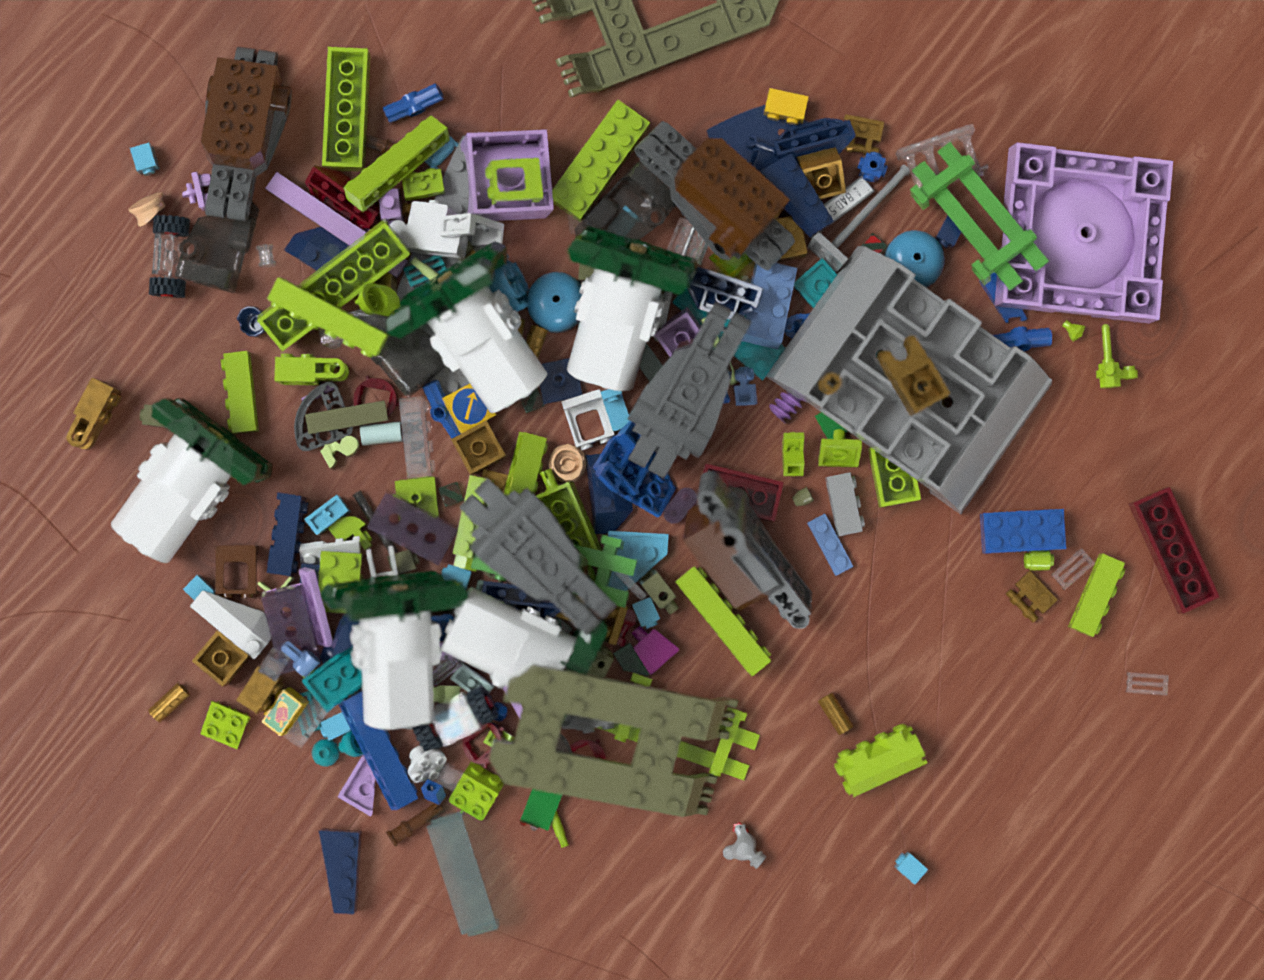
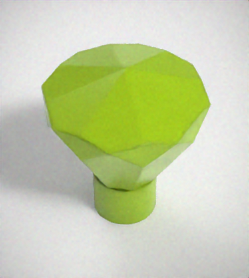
(1074, 330)

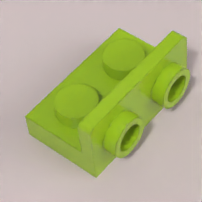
(423, 184)

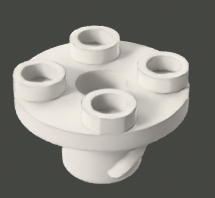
(425, 764)

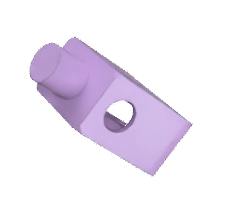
(391, 206)

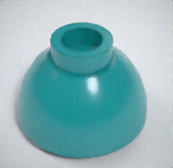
(349, 745)
(325, 752)

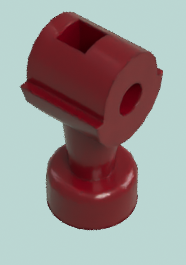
(628, 622)

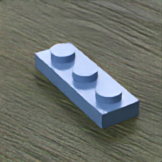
(830, 544)

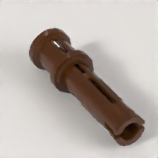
(406, 828)

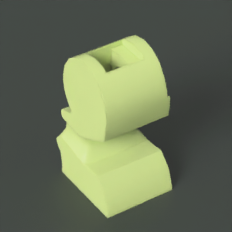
(347, 446)
(445, 692)

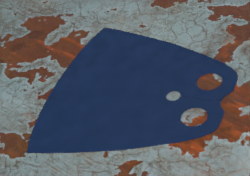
(751, 122)

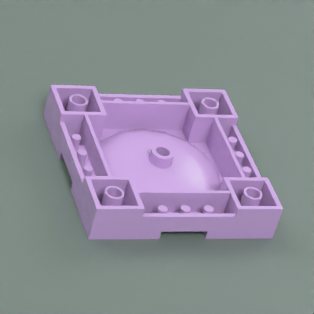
(1120, 208)

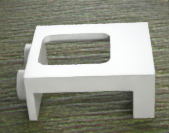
(466, 225)
(582, 404)

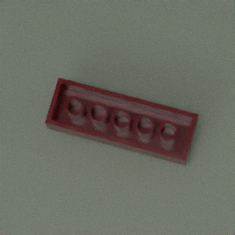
(1173, 550)

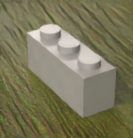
(844, 504)

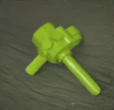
(1109, 370)

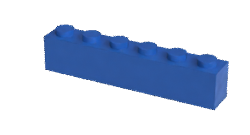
(379, 755)

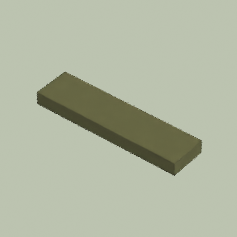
(346, 417)

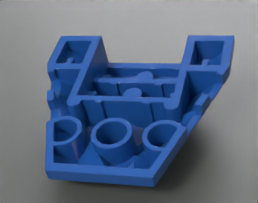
(629, 478)

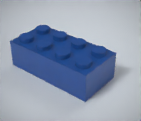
(1022, 531)

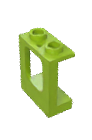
(532, 180)

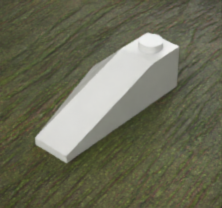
(236, 621)

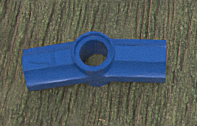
(413, 103)
(1026, 339)
(439, 411)

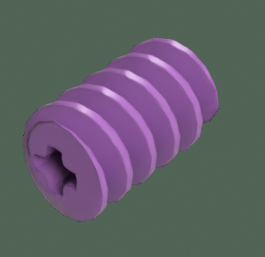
(785, 406)

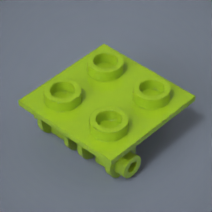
(224, 724)

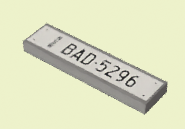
(845, 202)

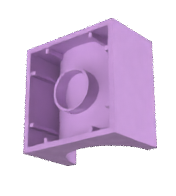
(488, 146)

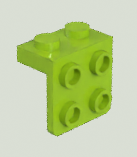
(476, 791)

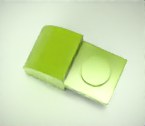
(793, 454)
(351, 526)

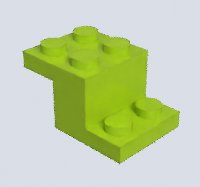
(338, 568)

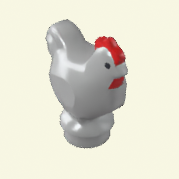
(744, 847)

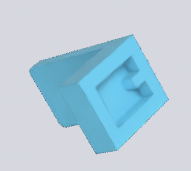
(615, 408)

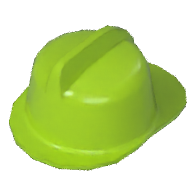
(377, 300)

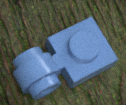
(745, 393)

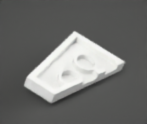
(311, 552)

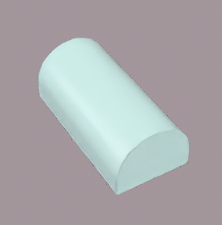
(381, 433)
(470, 679)

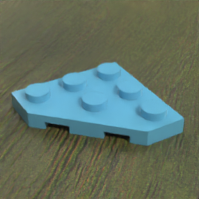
(643, 547)

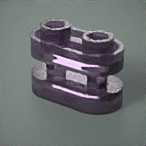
(680, 505)

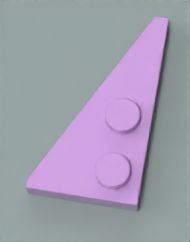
(360, 788)

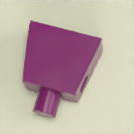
(653, 648)

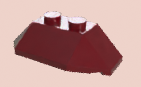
(328, 187)

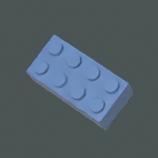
(770, 317)

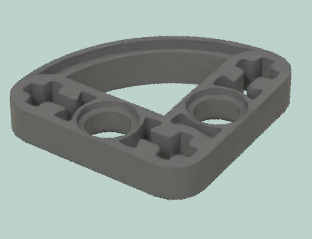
(299, 419)

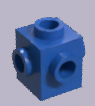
(872, 174)

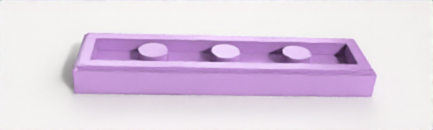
(316, 607)

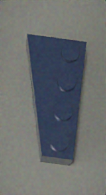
(804, 202)
(287, 534)
(342, 863)

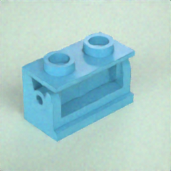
(327, 515)

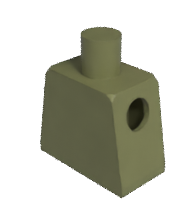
(654, 585)

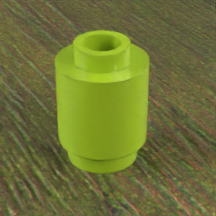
(1038, 560)

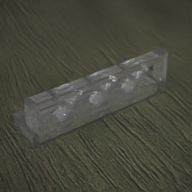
(306, 724)

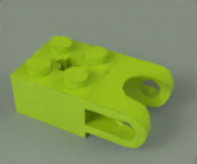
(308, 370)

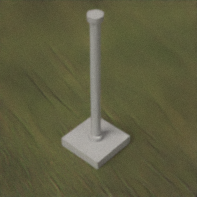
(828, 251)

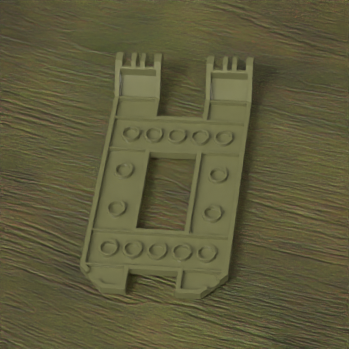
(637, 51)
(645, 782)

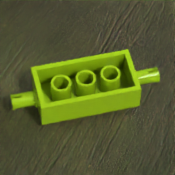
(570, 513)

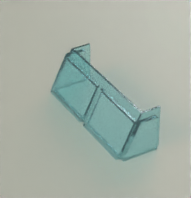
(461, 874)

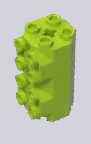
(880, 760)

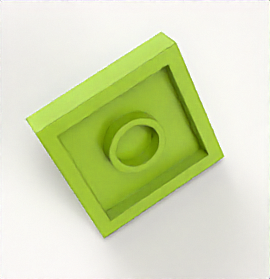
(839, 451)
(419, 492)

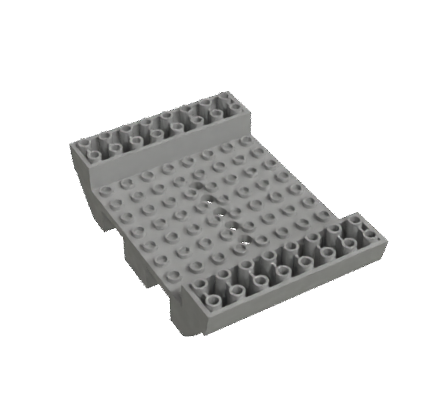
(874, 309)

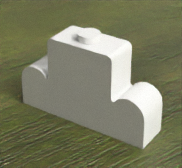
(423, 231)

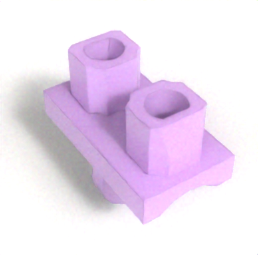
(199, 181)

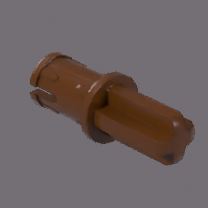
(378, 144)

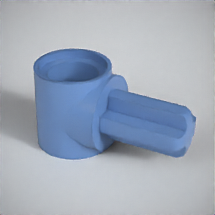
(304, 660)

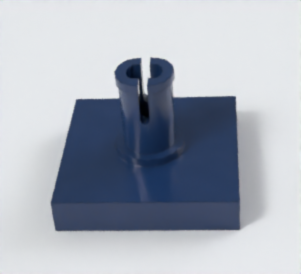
(559, 383)

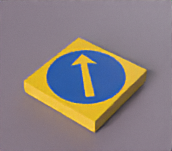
(466, 408)

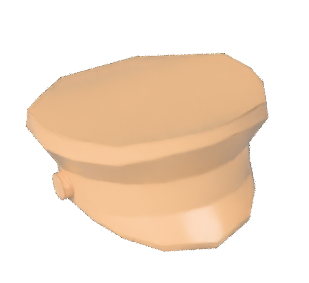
(147, 208)
(567, 463)

